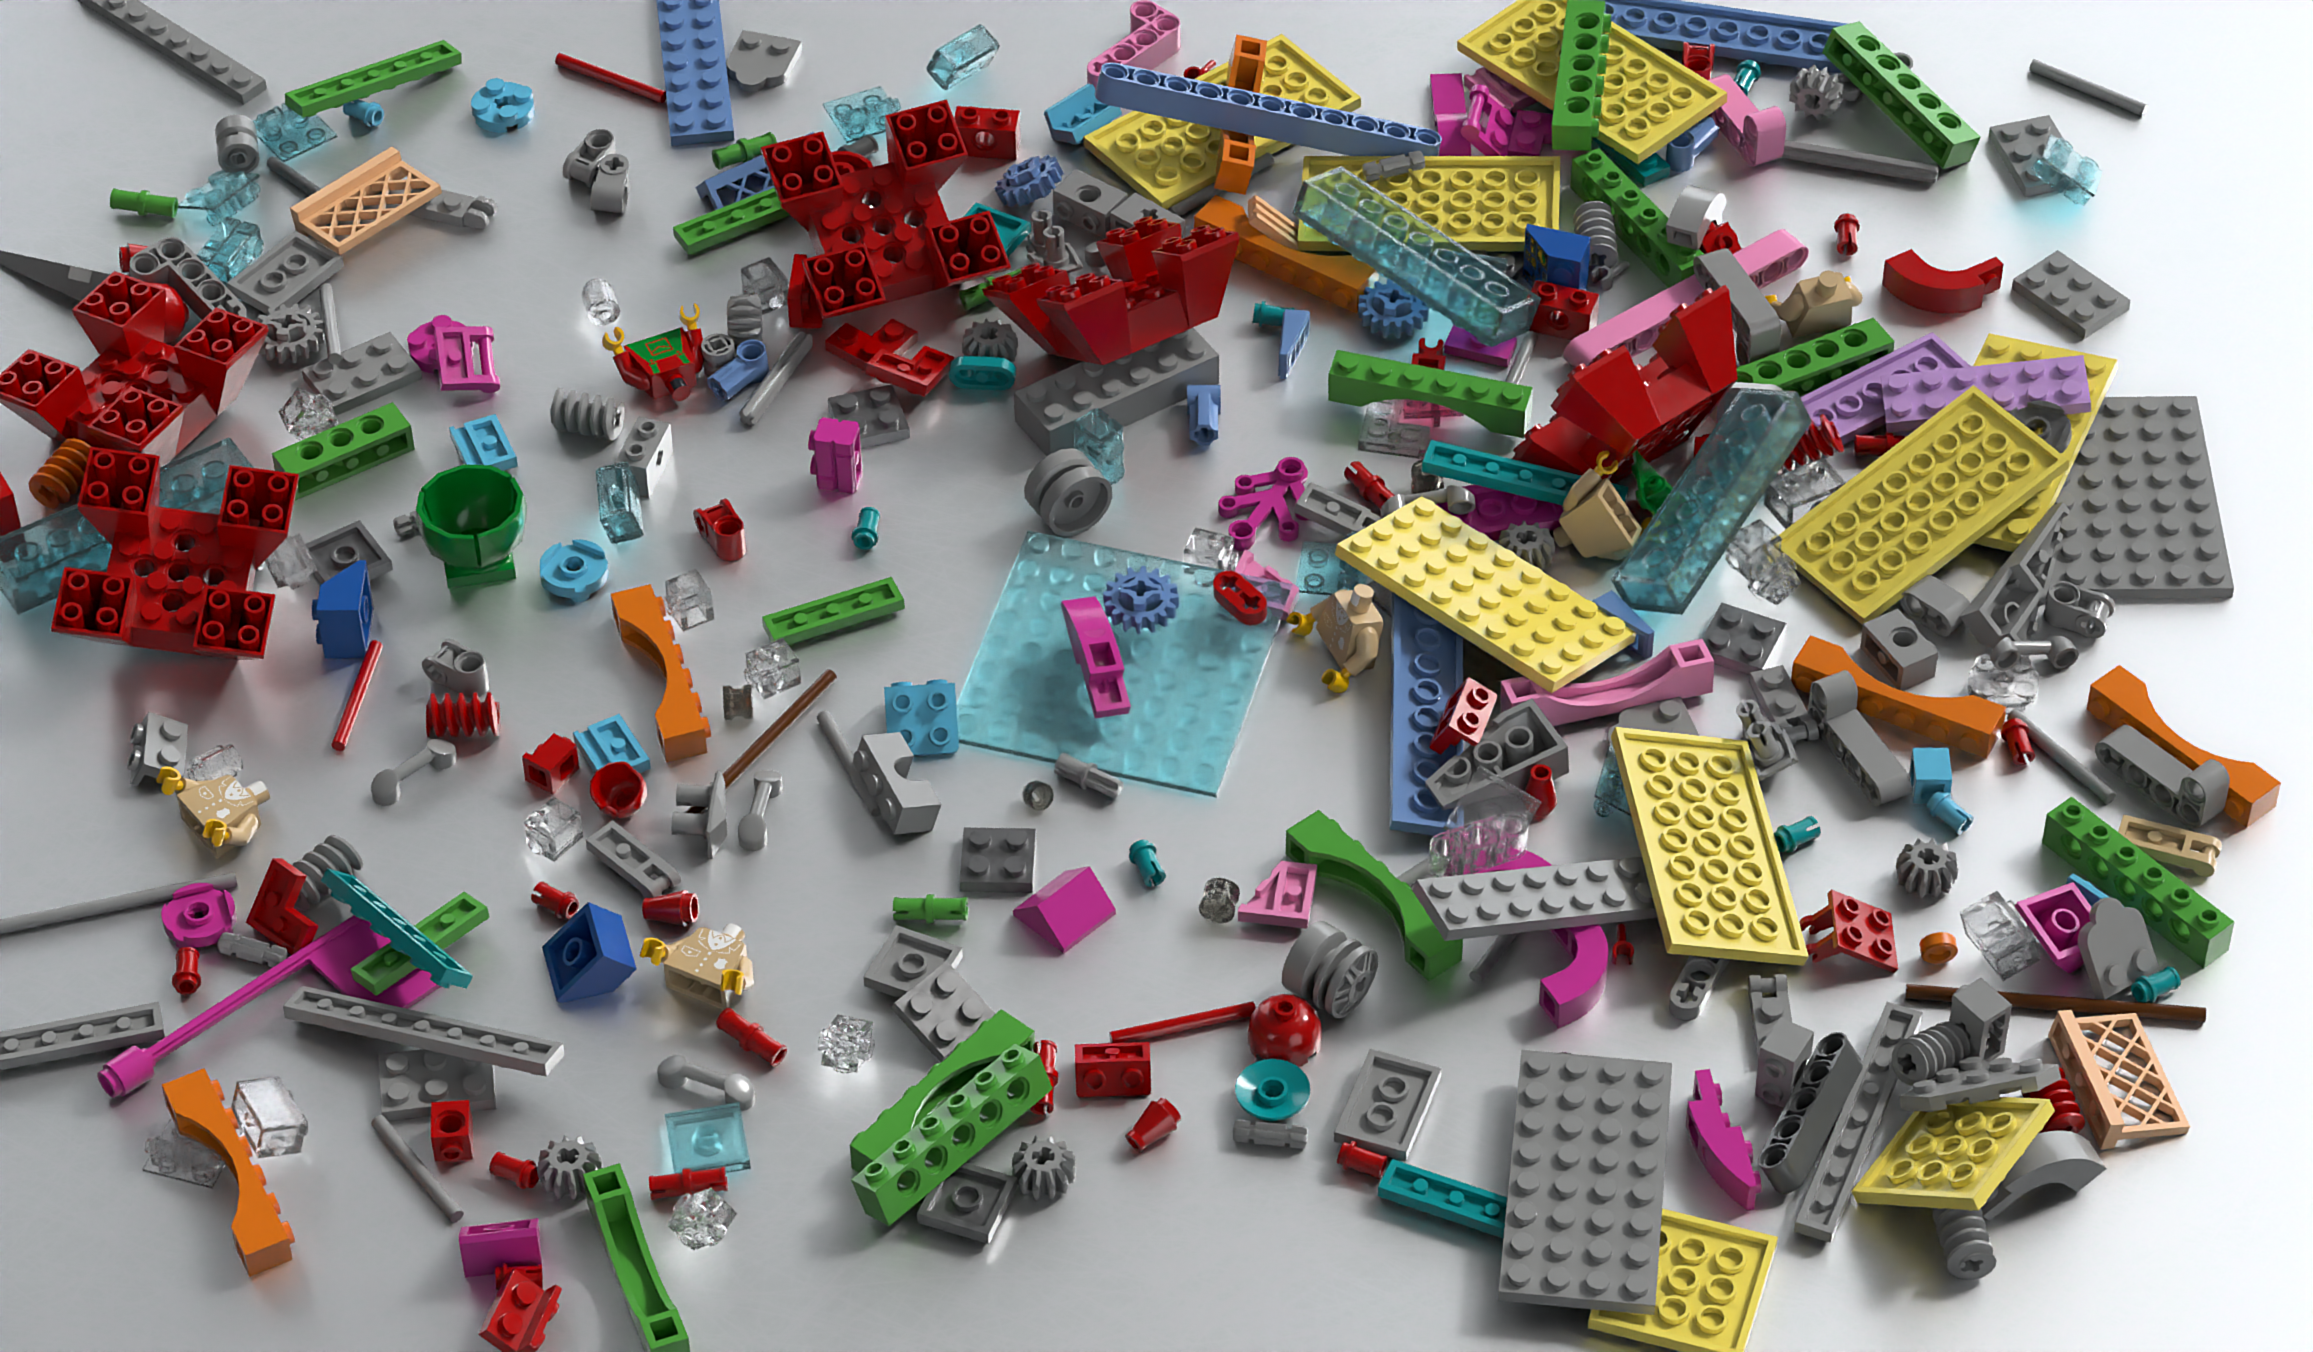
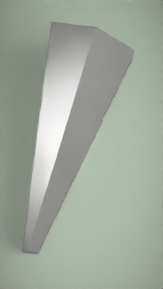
(64, 278)
(2019, 587)

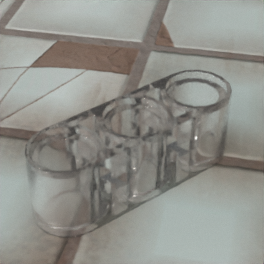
(1478, 845)

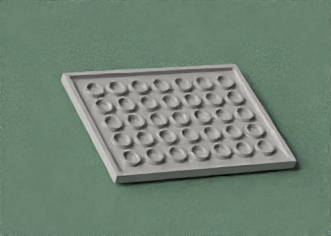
(2143, 505)

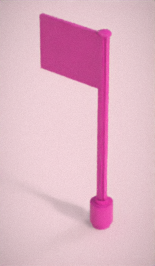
(330, 955)

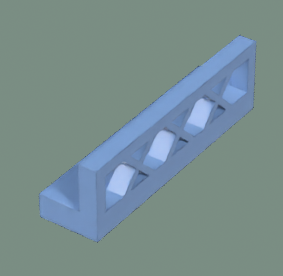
(730, 177)

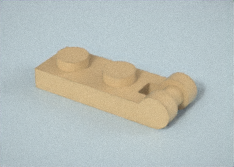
(2173, 844)

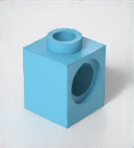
(1929, 773)

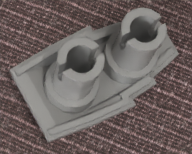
(1048, 244)
(1767, 742)
(712, 823)

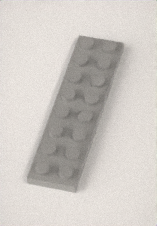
(1537, 898)

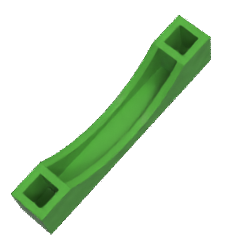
(1368, 379)
(1345, 860)
(941, 1082)
(627, 1250)

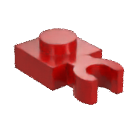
(1428, 356)

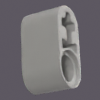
(1934, 605)

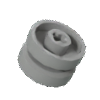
(1068, 492)

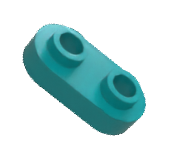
(982, 373)

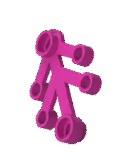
(1288, 474)

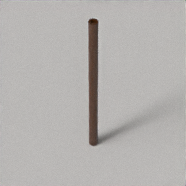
(774, 732)

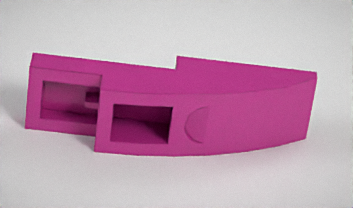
(1098, 656)
(1719, 1145)

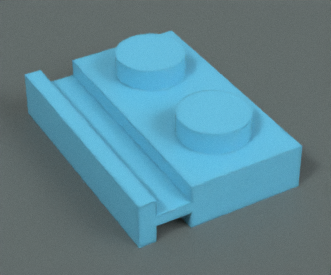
(484, 443)
(611, 742)

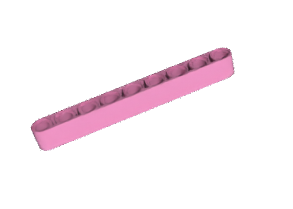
(1638, 326)

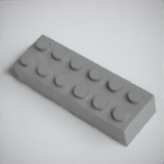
(1122, 389)

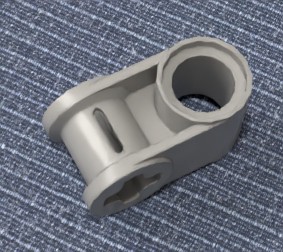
(586, 158)
(611, 185)
(2075, 609)
(458, 668)

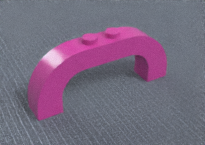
(1578, 987)

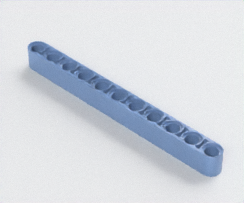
(1259, 114)

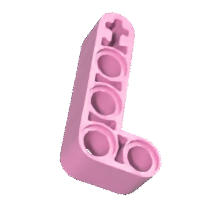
(1152, 40)
(1753, 133)

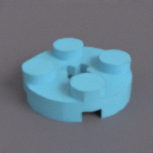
(516, 103)
(574, 584)

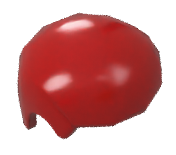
(618, 790)

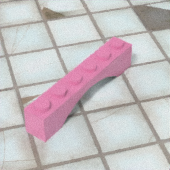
(1675, 672)

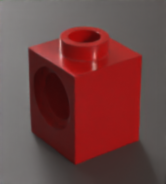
(452, 1130)

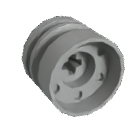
(1329, 969)

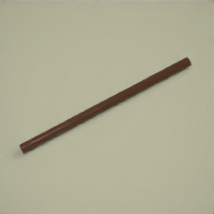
(2076, 1004)

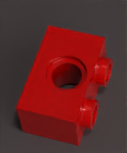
(989, 132)
(1564, 310)

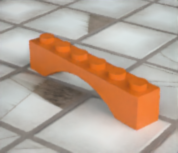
(1237, 149)
(1329, 277)
(2124, 700)
(677, 719)
(1958, 721)
(200, 1115)

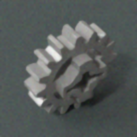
(291, 333)

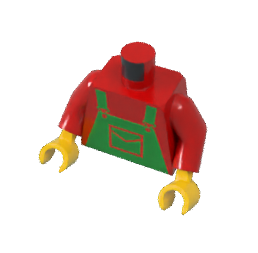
(662, 362)

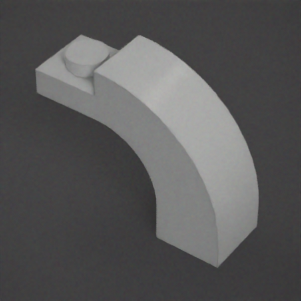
(1693, 215)
(2048, 1159)

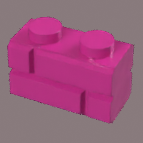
(836, 455)

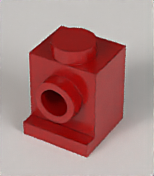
(551, 763)

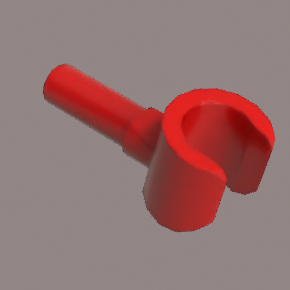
(1194, 72)
(1622, 946)

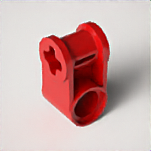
(1699, 59)
(722, 530)

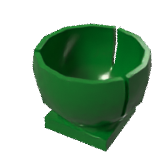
(472, 523)

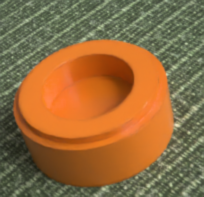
(1938, 947)

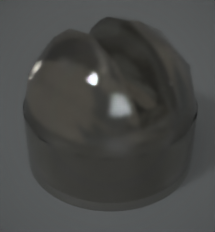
(1042, 791)

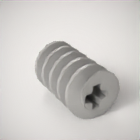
(1597, 222)
(587, 416)
(332, 854)
(1929, 1052)
(1964, 1242)

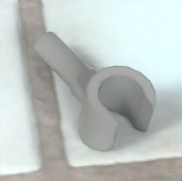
(1606, 274)

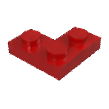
(860, 347)
(914, 375)
(274, 908)

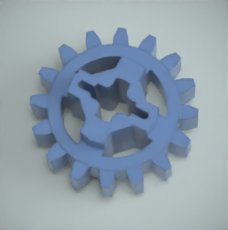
(1029, 181)
(1391, 310)
(1141, 599)

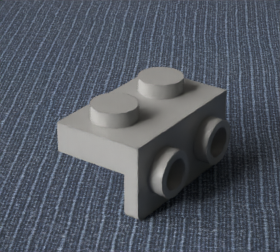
(157, 744)

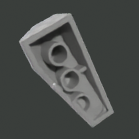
(1508, 749)

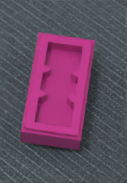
(1466, 345)

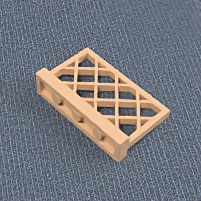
(358, 190)
(2091, 1080)

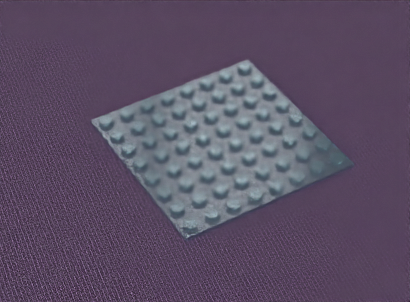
(1182, 681)

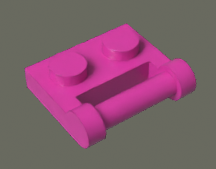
(1496, 125)
(456, 361)

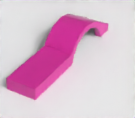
(1449, 113)

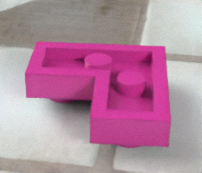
(1530, 133)

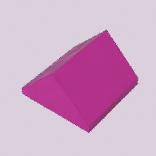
(1067, 908)
(2056, 923)
(498, 1243)

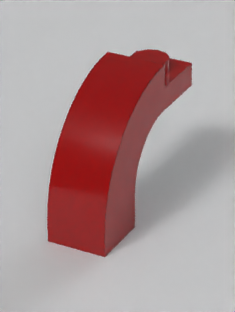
(1940, 290)

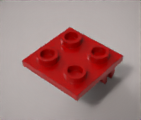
(1858, 932)

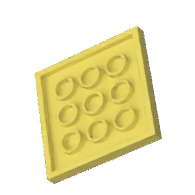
(1953, 1154)
(1705, 1287)

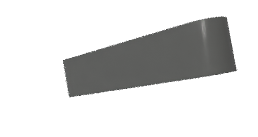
(1810, 1113)

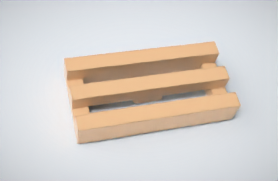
(1272, 223)

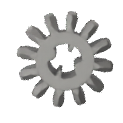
(1816, 92)
(744, 318)
(990, 340)
(1529, 543)
(1927, 868)
(564, 1164)
(1043, 1167)

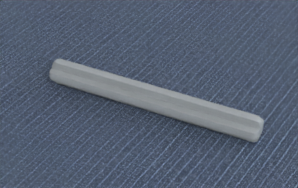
(1860, 161)

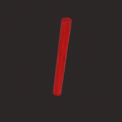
(610, 77)
(357, 695)
(1182, 1023)

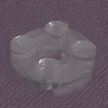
(2021, 680)

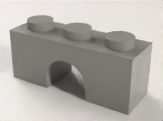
(884, 767)

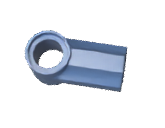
(1684, 148)
(747, 367)
(1203, 408)

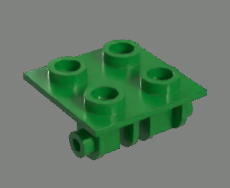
(1651, 486)

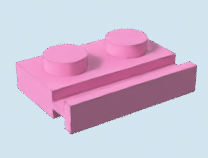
(1500, 90)

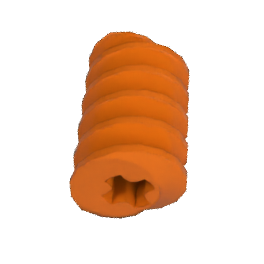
(60, 474)

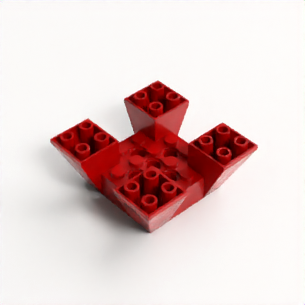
(835, 210)
(1155, 292)
(138, 389)
(1640, 407)
(151, 541)

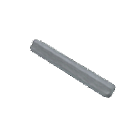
(776, 378)

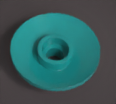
(1272, 1089)

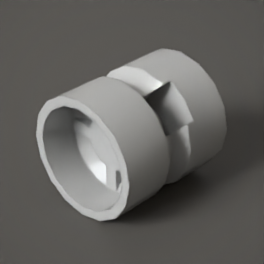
(237, 144)

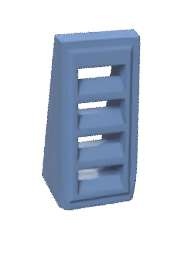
(1293, 337)
(1615, 607)

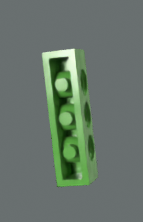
(346, 449)

